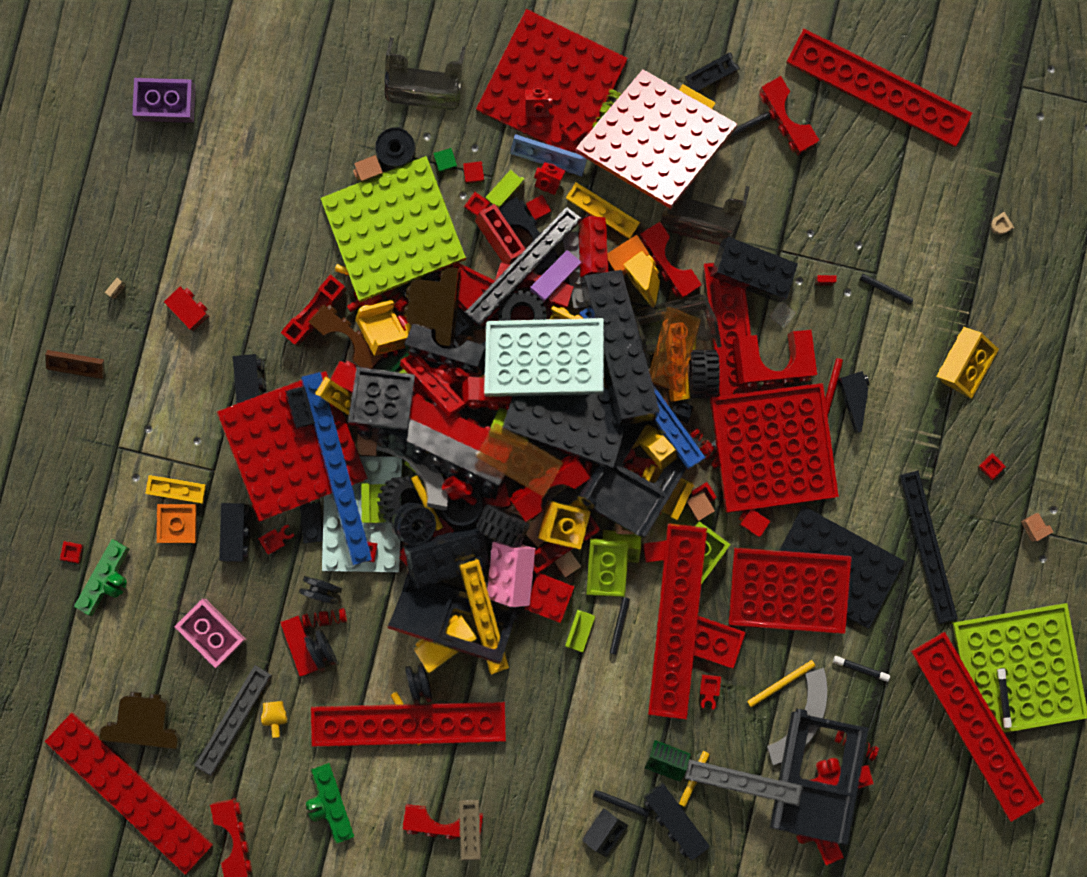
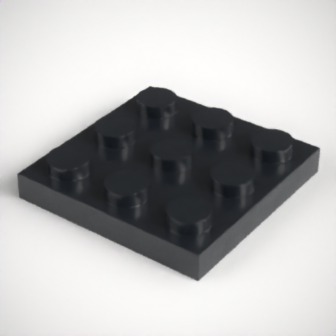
(381, 399)

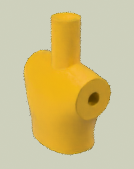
(273, 716)

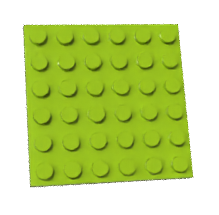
(393, 229)
(1038, 663)

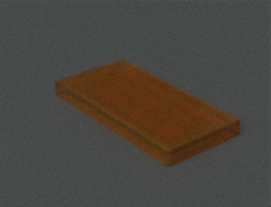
(674, 349)
(519, 459)

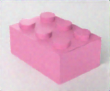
(510, 574)
(210, 633)

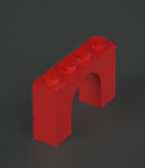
(753, 371)

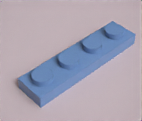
(543, 152)

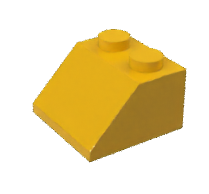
(644, 276)
(564, 524)

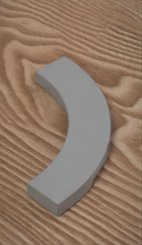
(433, 482)
(815, 706)

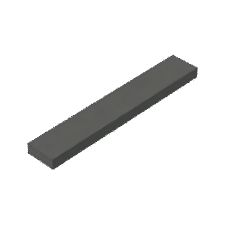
(233, 720)
(744, 782)

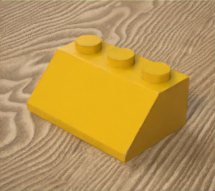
(967, 362)
(433, 654)

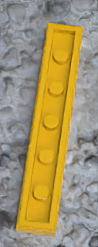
(482, 611)

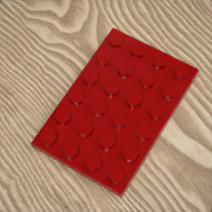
(789, 590)

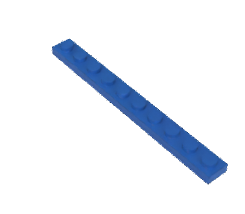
(672, 428)
(337, 472)

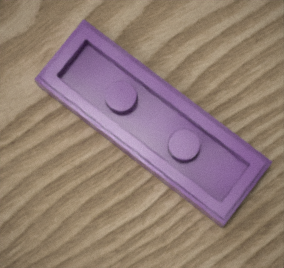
(555, 276)

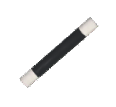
(860, 668)
(1004, 698)

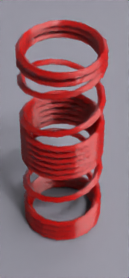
(400, 303)
(706, 448)
(323, 617)
(839, 737)

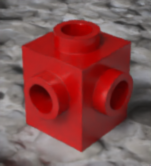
(537, 102)
(549, 178)

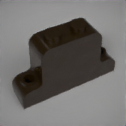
(435, 305)
(142, 722)

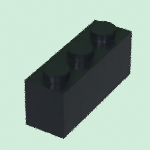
(234, 532)

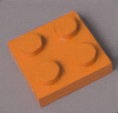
(176, 523)

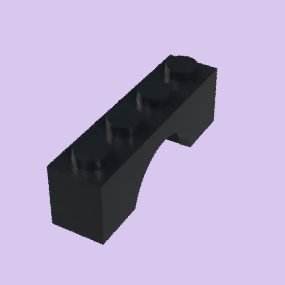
(516, 216)
(466, 357)

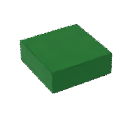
(445, 160)

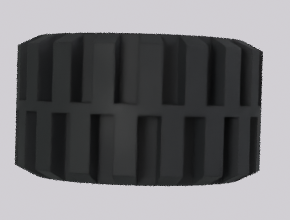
(522, 299)
(704, 373)
(391, 494)
(502, 525)

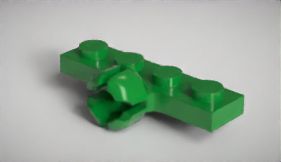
(104, 579)
(329, 804)

